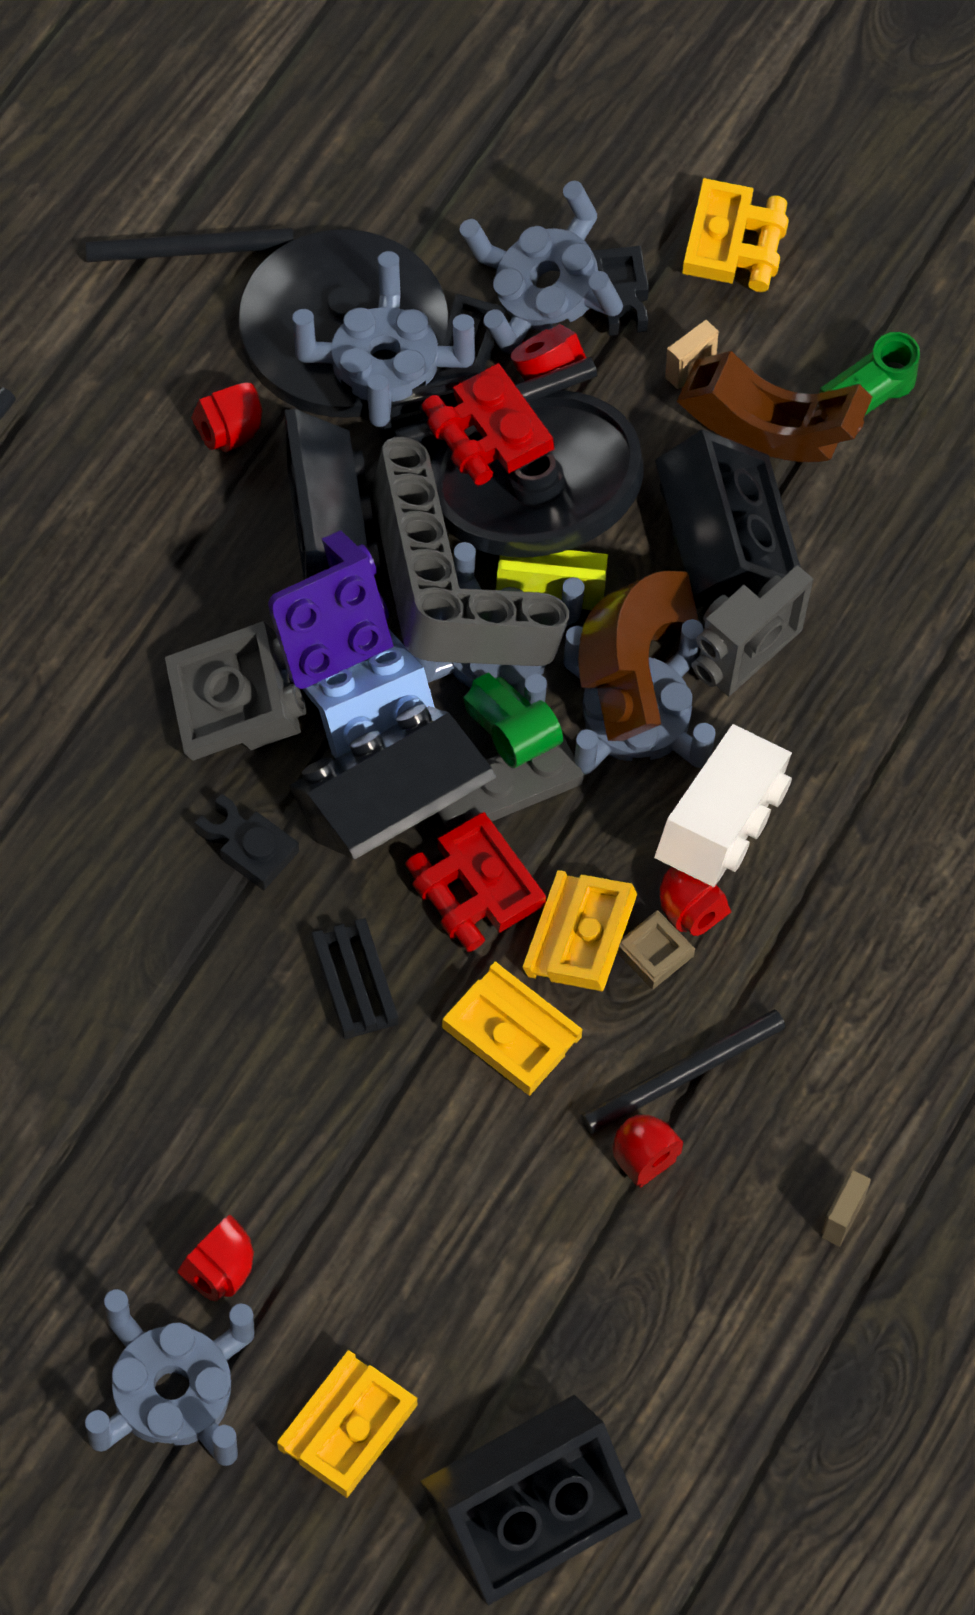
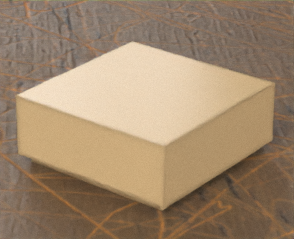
(681, 355)

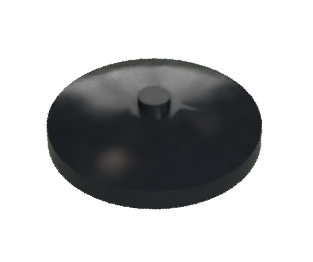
(329, 277)
(555, 498)

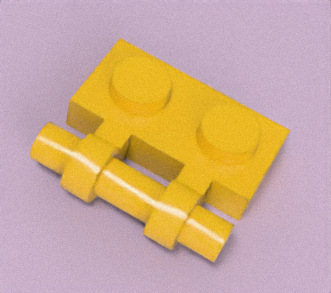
(718, 234)

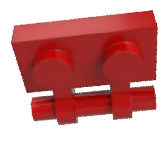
(501, 417)
(488, 870)

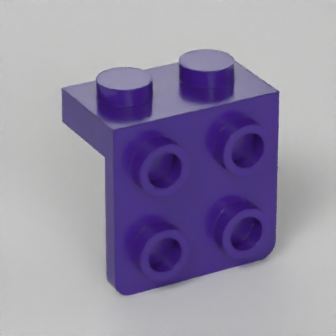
(331, 616)

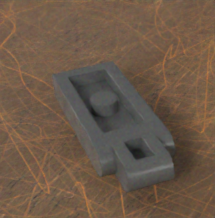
(517, 787)

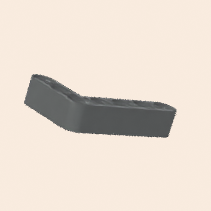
(433, 613)

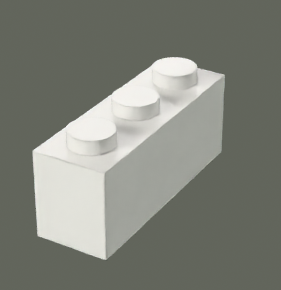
(725, 806)

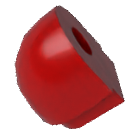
(547, 352)
(228, 417)
(691, 903)
(645, 1148)
(220, 1261)

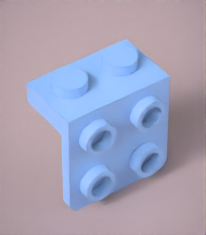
(369, 695)

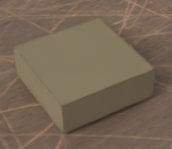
(655, 949)
(845, 1207)

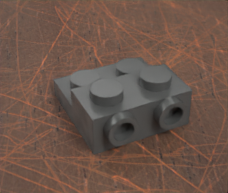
(750, 629)
(234, 692)

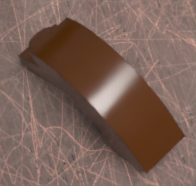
(768, 418)
(618, 643)

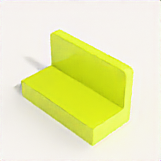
(550, 571)

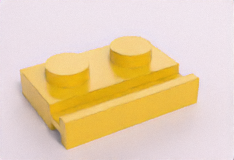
(580, 930)
(512, 1028)
(347, 1424)

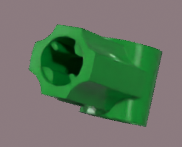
(877, 377)
(516, 726)

